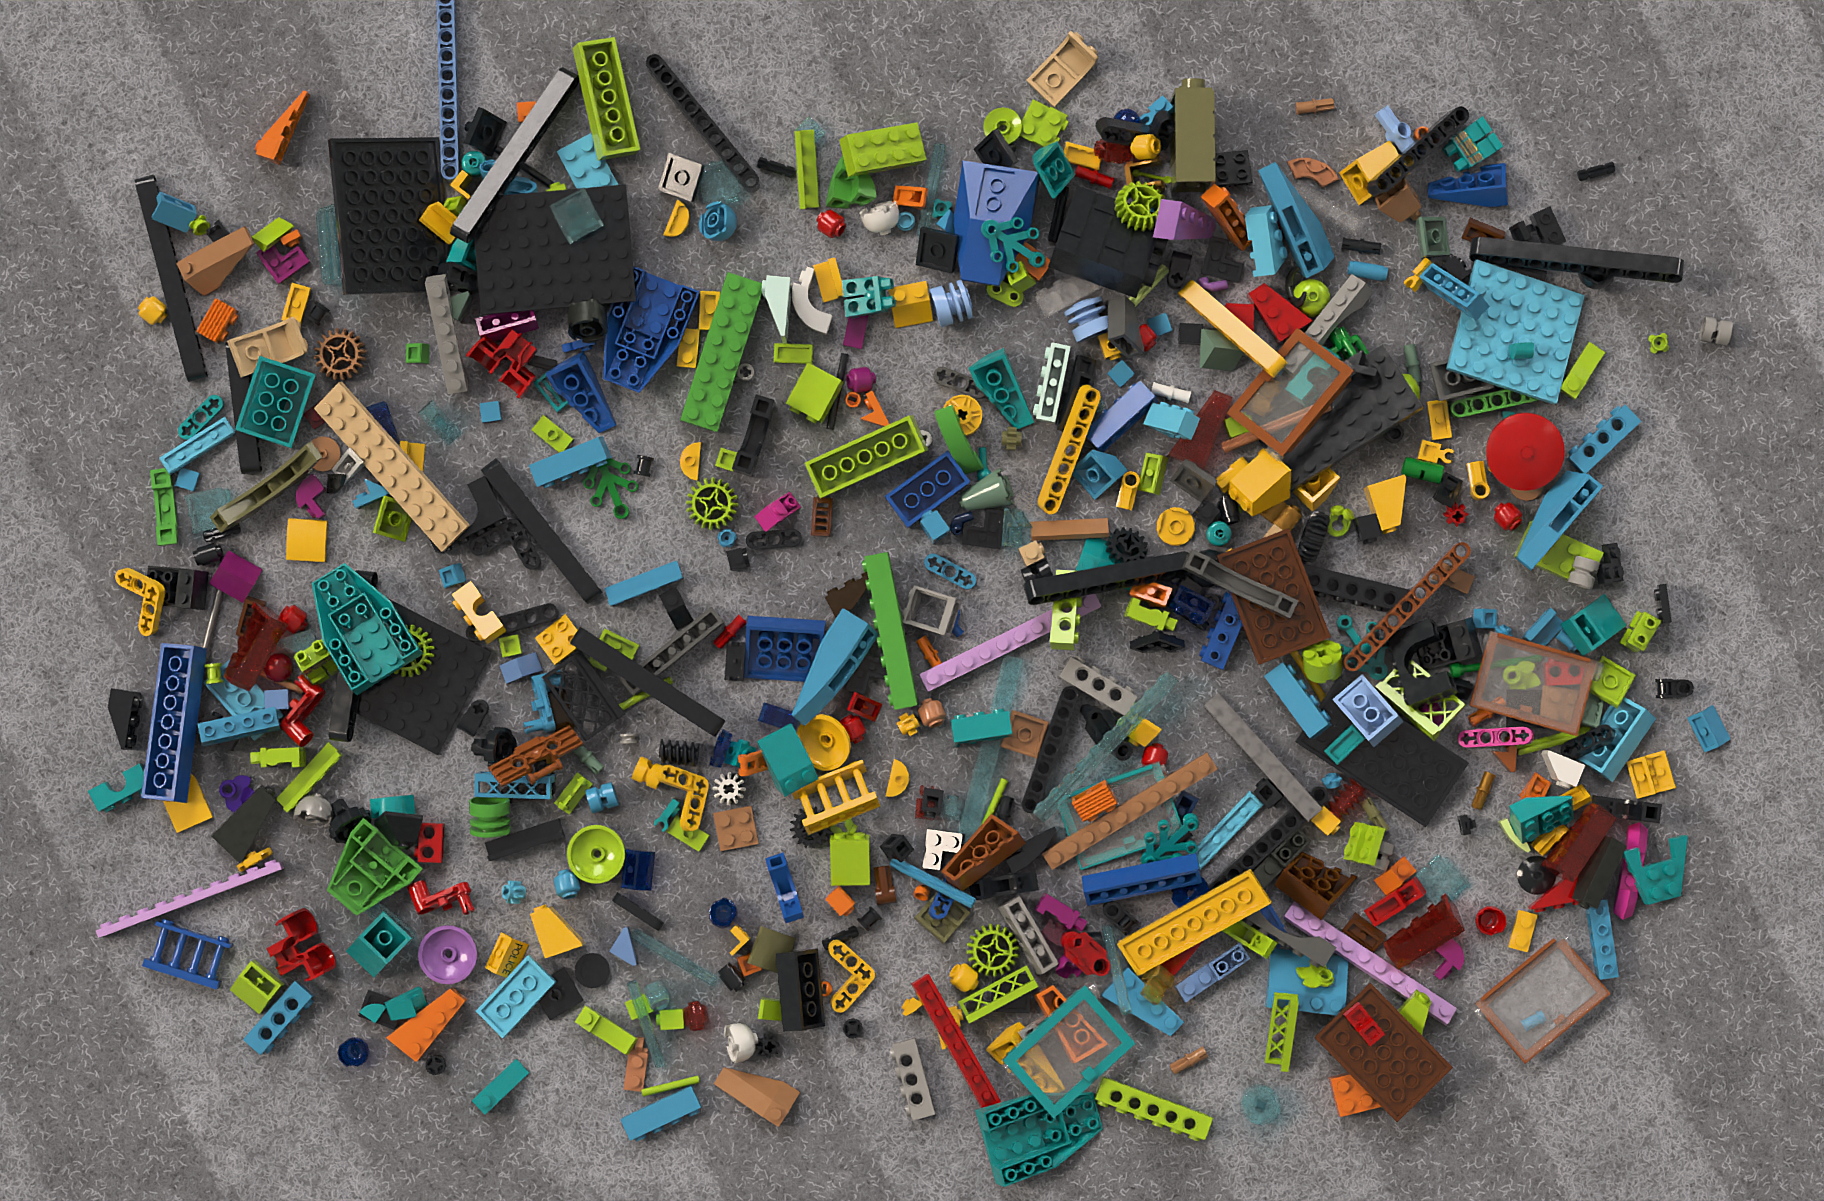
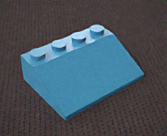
(1284, 979)

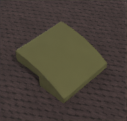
(945, 927)
(767, 945)

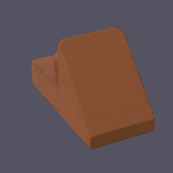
(1507, 758)

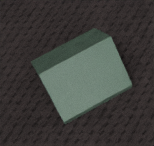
(1432, 237)
(460, 305)
(1218, 351)

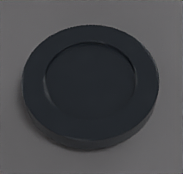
(592, 970)

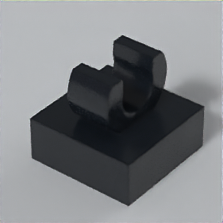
(1521, 232)

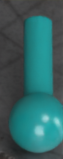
(983, 457)

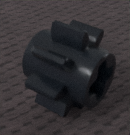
(764, 1042)

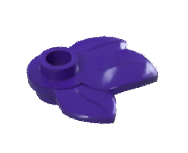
(239, 794)

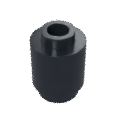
(1229, 510)
(208, 554)
(731, 977)

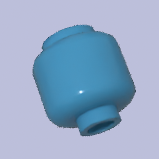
(566, 884)

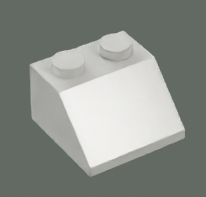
(1562, 769)

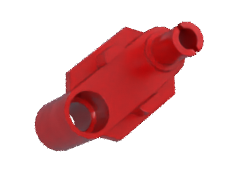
(301, 709)
(425, 902)
(1084, 952)

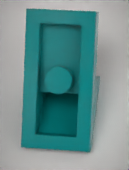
(406, 1004)

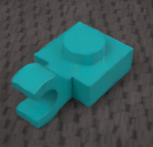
(671, 810)

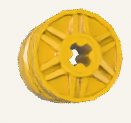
(972, 408)

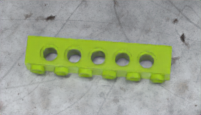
(1197, 1132)

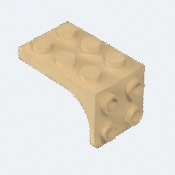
(1063, 69)
(277, 342)

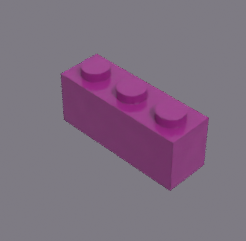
(500, 325)

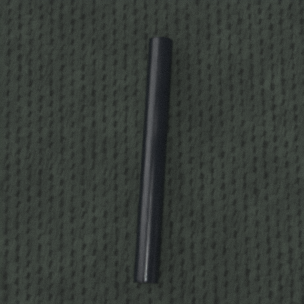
(531, 171)
(840, 375)

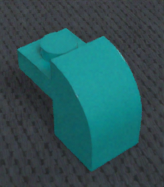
(398, 804)

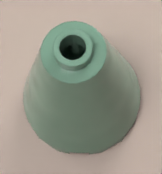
(988, 492)

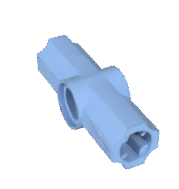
(1396, 131)

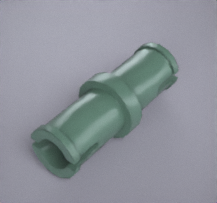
(1412, 361)
(588, 758)

